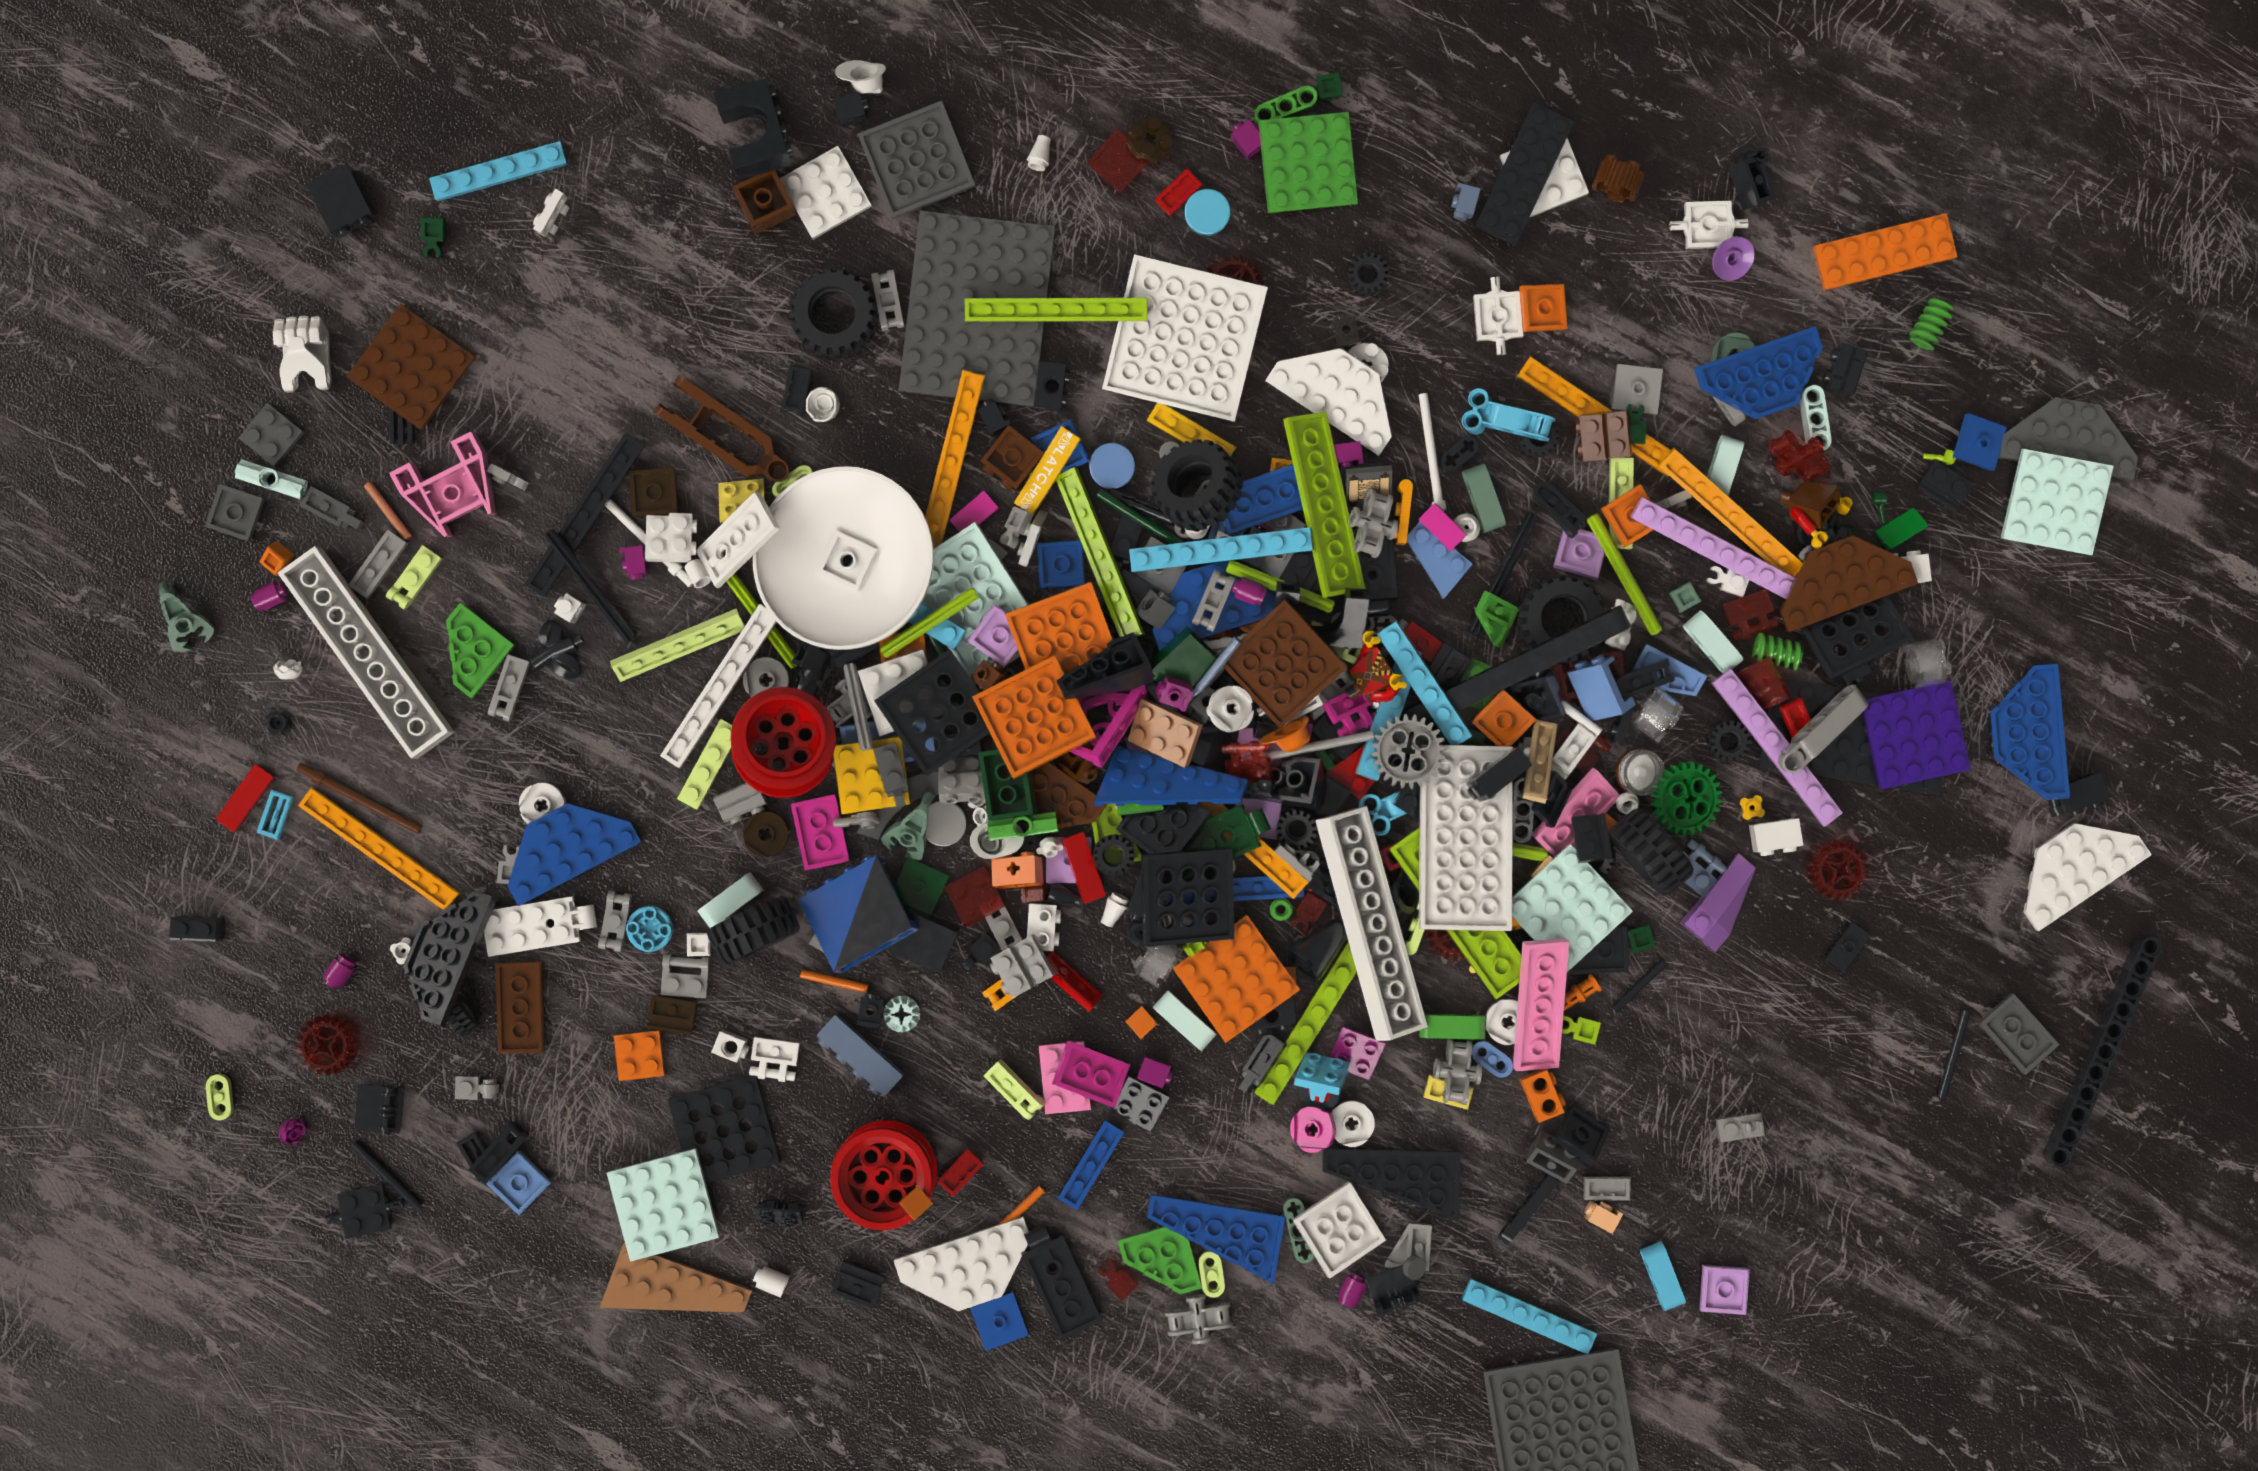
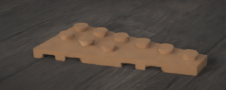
(670, 1285)

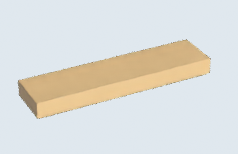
(1541, 758)

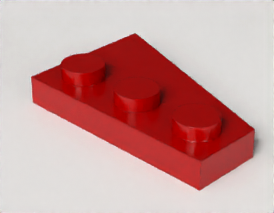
(1345, 774)

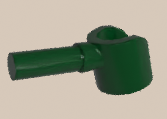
(1881, 500)

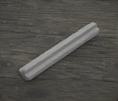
(858, 707)

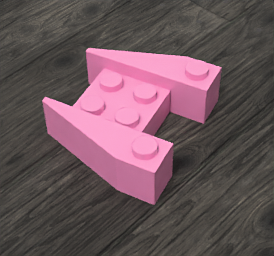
(453, 490)

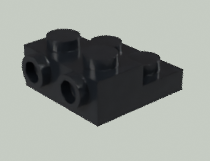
(1539, 695)

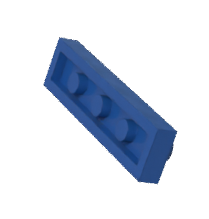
(1091, 1164)

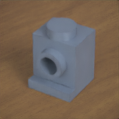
(1465, 201)

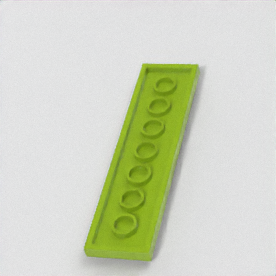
(1324, 503)
(1488, 952)

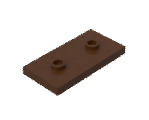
(520, 1007)

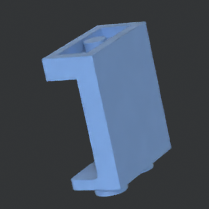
(1598, 689)

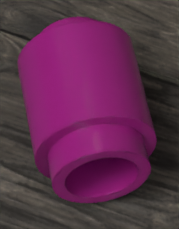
(1249, 591)
(268, 596)
(339, 971)
(1352, 1290)

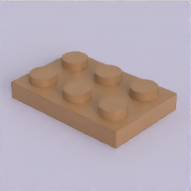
(1165, 732)

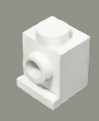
(569, 608)

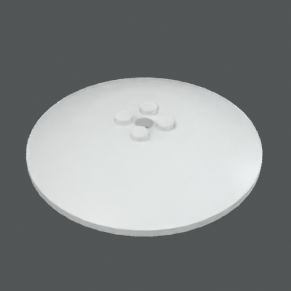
(819, 524)

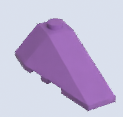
(1716, 912)

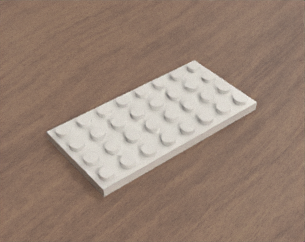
(1465, 846)

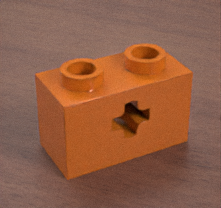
(1029, 874)

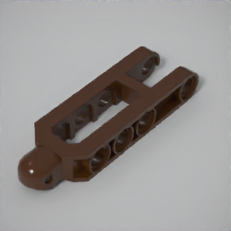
(768, 465)

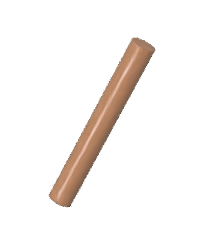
(387, 510)

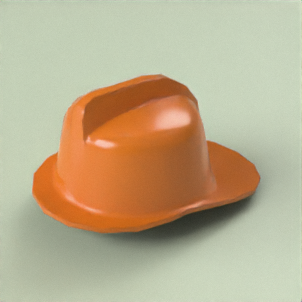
(1290, 736)

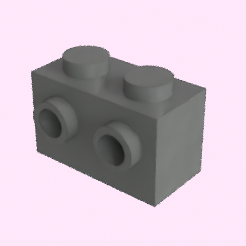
(1552, 1157)

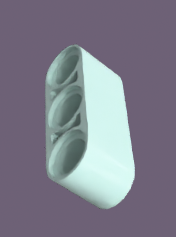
(1820, 409)
(1725, 462)
(1712, 642)
(730, 900)
(1184, 1020)

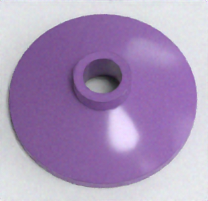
(1738, 263)

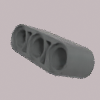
(1521, 818)

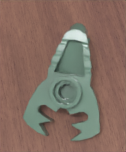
(181, 619)
(911, 830)

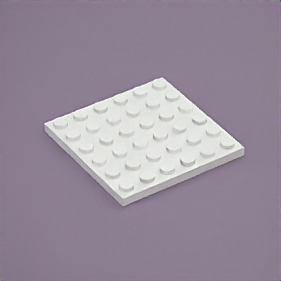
(1194, 340)

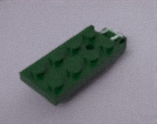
(1243, 830)

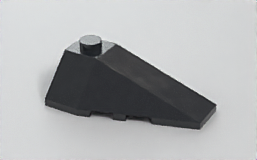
(1208, 749)

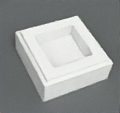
(698, 944)

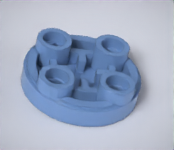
(1112, 466)

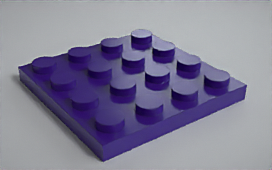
(1915, 735)

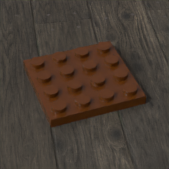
(411, 367)
(1284, 663)

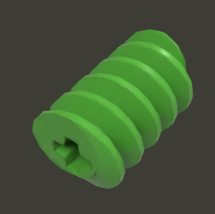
(1930, 323)
(1778, 650)

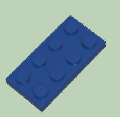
(1265, 500)

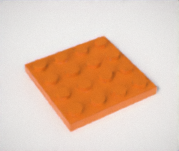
(1061, 626)
(1033, 718)
(1236, 980)

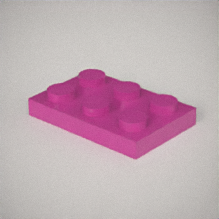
(818, 838)
(1091, 1074)

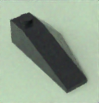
(1114, 669)
(1298, 783)

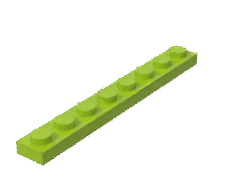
(1056, 309)
(1099, 553)
(1309, 1025)

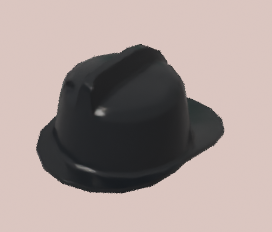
(1404, 893)

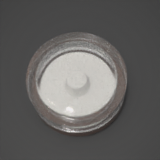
(1638, 771)

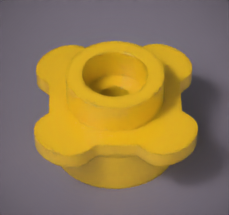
(1757, 811)

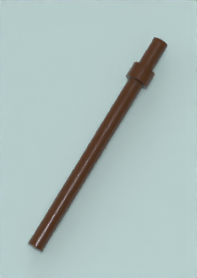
(319, 777)

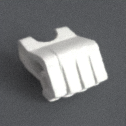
(304, 349)

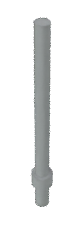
(1320, 745)

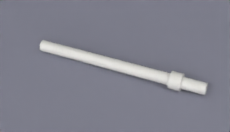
(1431, 451)
(674, 568)

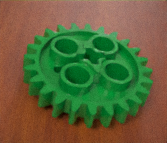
(1686, 798)

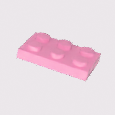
(1056, 1098)

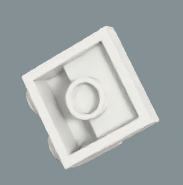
(670, 538)

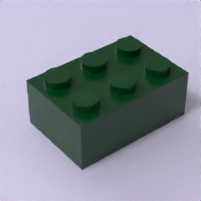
(1003, 794)

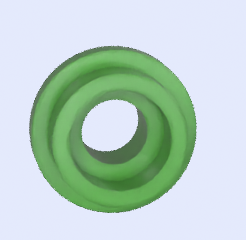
(1288, 909)

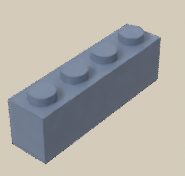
(860, 1054)

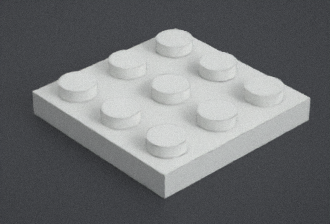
(1563, 183)
(825, 192)
(885, 676)
(1339, 1229)

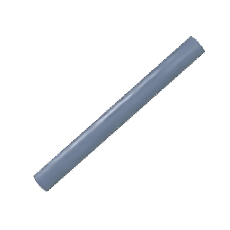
(1215, 668)

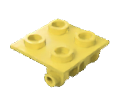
(735, 493)

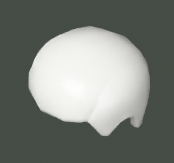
(822, 404)

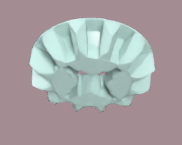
(909, 1006)

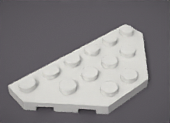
(1342, 388)
(2076, 867)
(968, 1267)

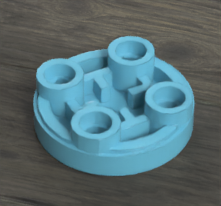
(1207, 212)
(649, 928)

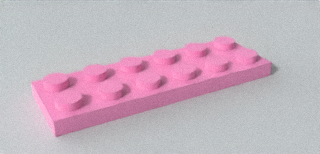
(1540, 1004)

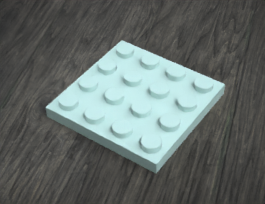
(2057, 501)
(1570, 904)
(663, 1204)

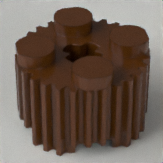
(1618, 179)

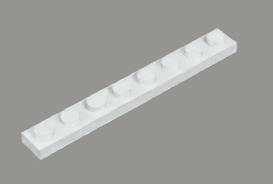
(719, 687)

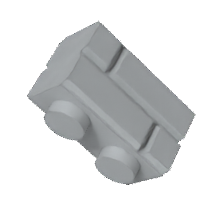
(739, 802)

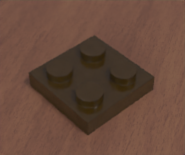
(653, 492)

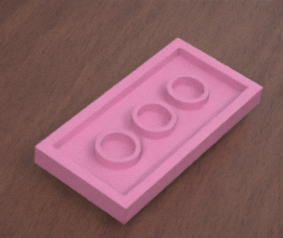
(1588, 797)

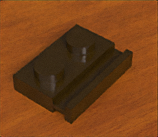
(671, 1014)

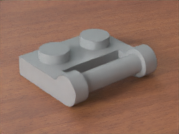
(683, 983)

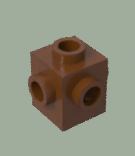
(988, 675)

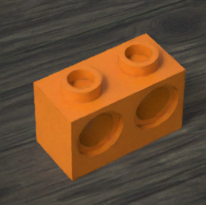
(1537, 1097)

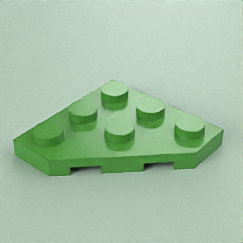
(474, 649)
(1162, 1257)

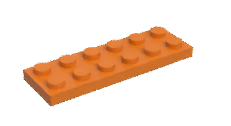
(1885, 252)

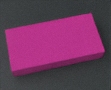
(976, 511)
(1442, 526)

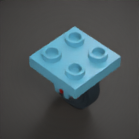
(1321, 1079)

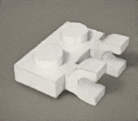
(554, 205)

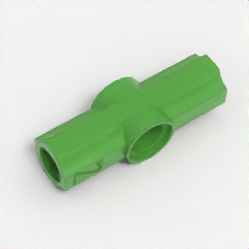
(1037, 823)

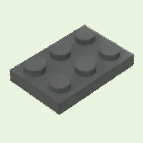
(2018, 1033)

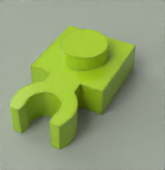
(1193, 948)
(1583, 1029)

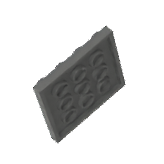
(916, 160)

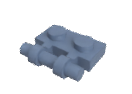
(1702, 879)

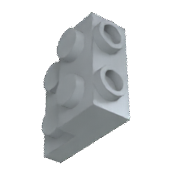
(961, 781)
(1021, 966)

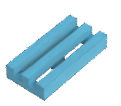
(283, 819)

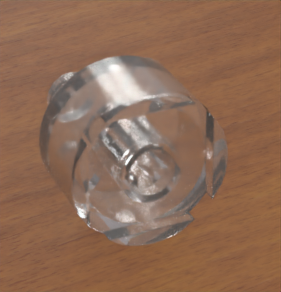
(1927, 663)
(1657, 714)
(1157, 963)

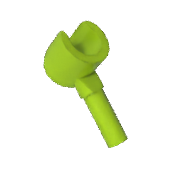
(1946, 459)

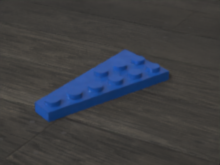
(1157, 781)
(1234, 1233)

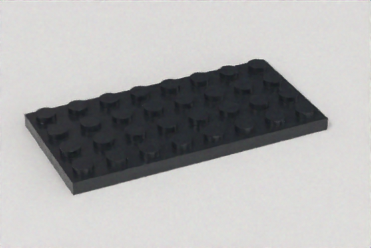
(1849, 753)

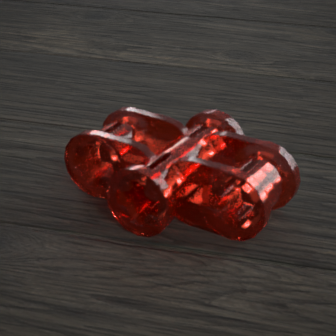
(1802, 458)

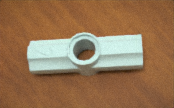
(259, 476)

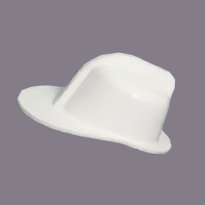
(863, 75)
(993, 849)

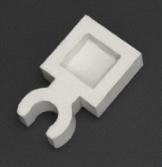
(1731, 581)

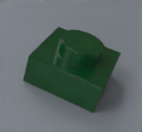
(1329, 86)
(1327, 759)
(1640, 938)

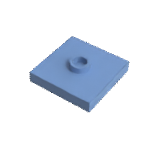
(519, 1182)

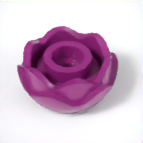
(291, 1131)

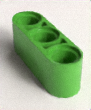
(1293, 99)
(1454, 1026)

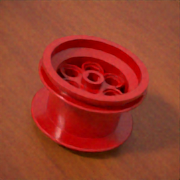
(770, 708)
(851, 1157)

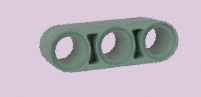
(1483, 498)

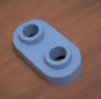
(1491, 1059)

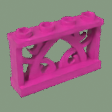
(1114, 731)

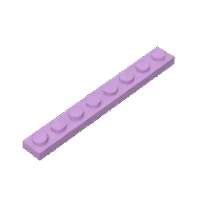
(1713, 547)
(1773, 744)

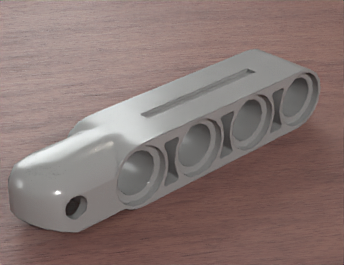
(1822, 729)

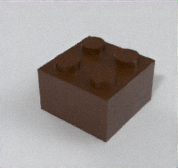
(764, 201)

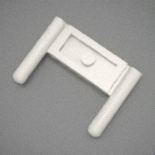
(1576, 743)

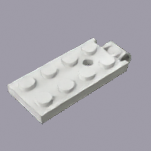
(740, 537)
(527, 929)

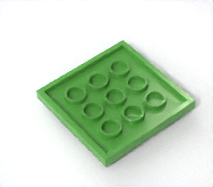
(1308, 162)

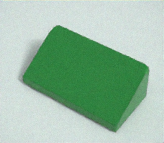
(1901, 529)

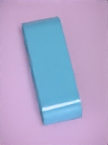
(1662, 1276)

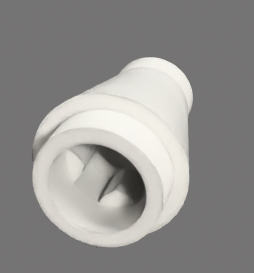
(1039, 155)
(1114, 908)

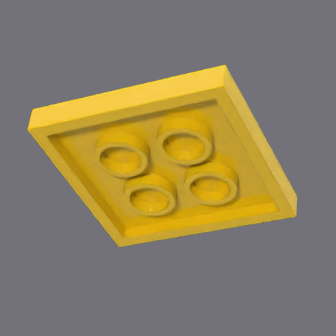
(860, 779)

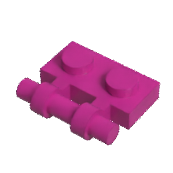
(1342, 708)

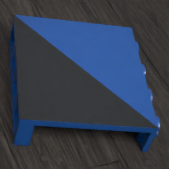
(856, 914)

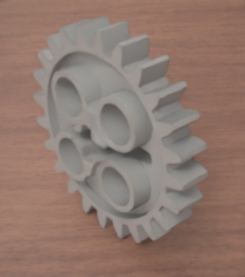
(1429, 755)

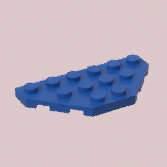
(1764, 376)
(1187, 598)
(2031, 735)
(564, 846)

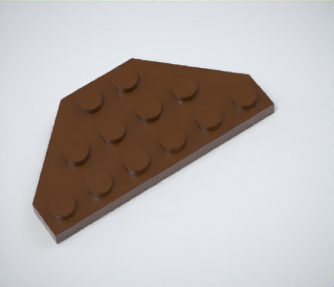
(1843, 578)
(1060, 794)

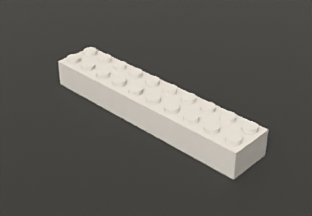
(366, 652)
(1371, 924)

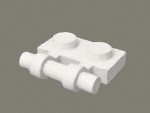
(1622, 639)
(777, 1052)

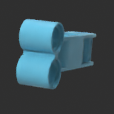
(1506, 418)
(1383, 810)

